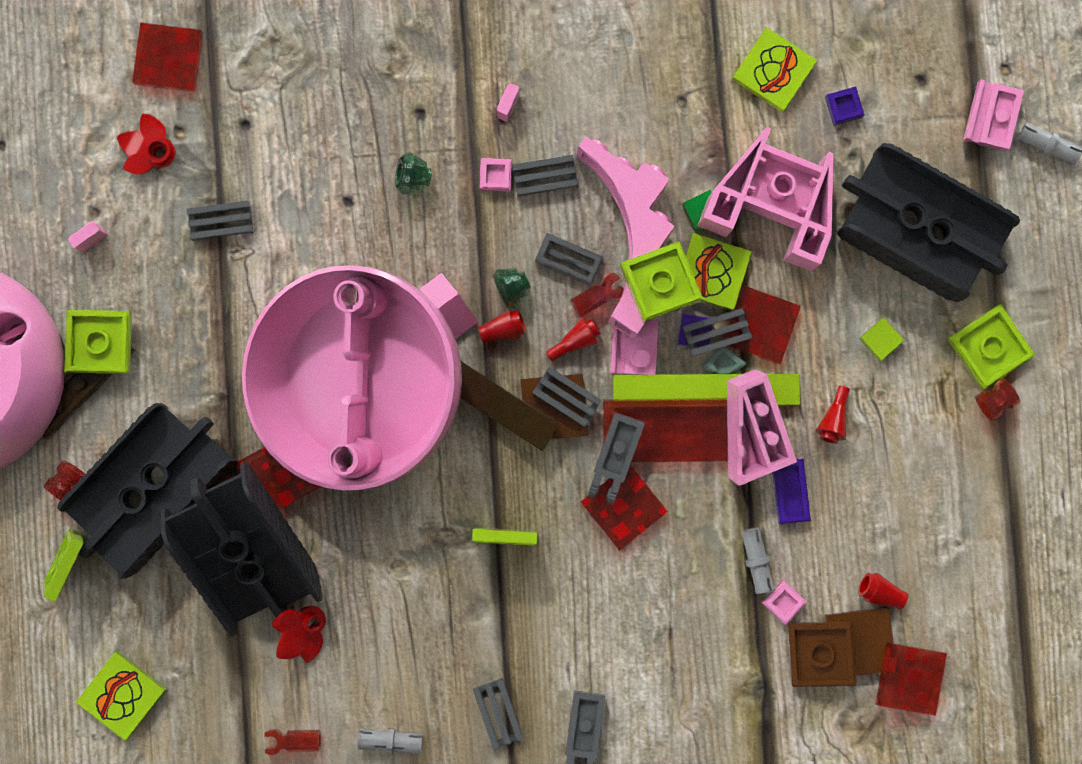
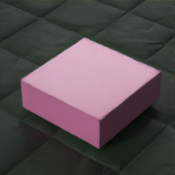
(508, 102)
(495, 174)
(87, 236)
(784, 602)

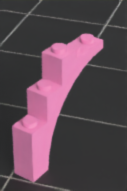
(635, 196)

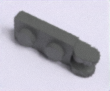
(616, 454)
(585, 726)

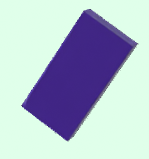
(791, 493)

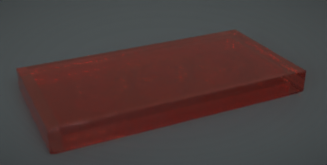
(675, 428)

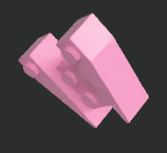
(781, 190)

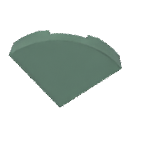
(723, 362)

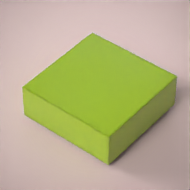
(881, 339)

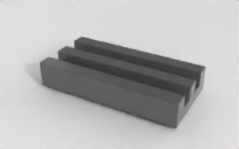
(539, 164)
(220, 208)
(544, 249)
(742, 324)
(588, 410)
(506, 738)

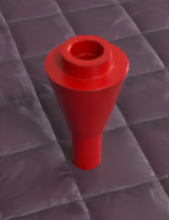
(580, 336)
(833, 425)

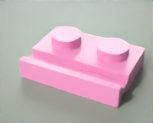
(993, 115)
(636, 355)

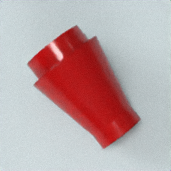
(504, 327)
(880, 591)

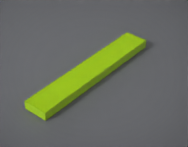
(673, 386)

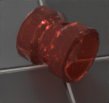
(997, 399)
(64, 480)

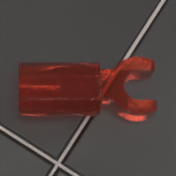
(596, 296)
(294, 741)

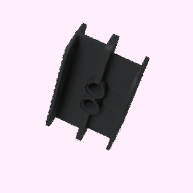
(970, 223)
(101, 497)
(255, 571)

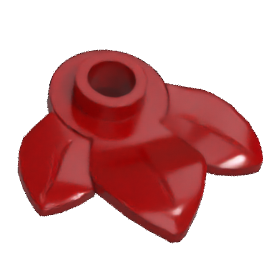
(144, 144)
(297, 636)

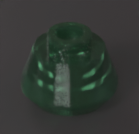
(411, 174)
(511, 286)

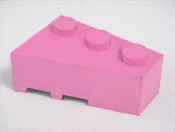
(755, 429)

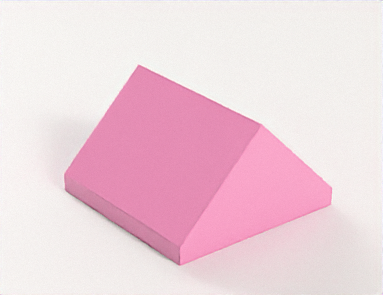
(450, 305)

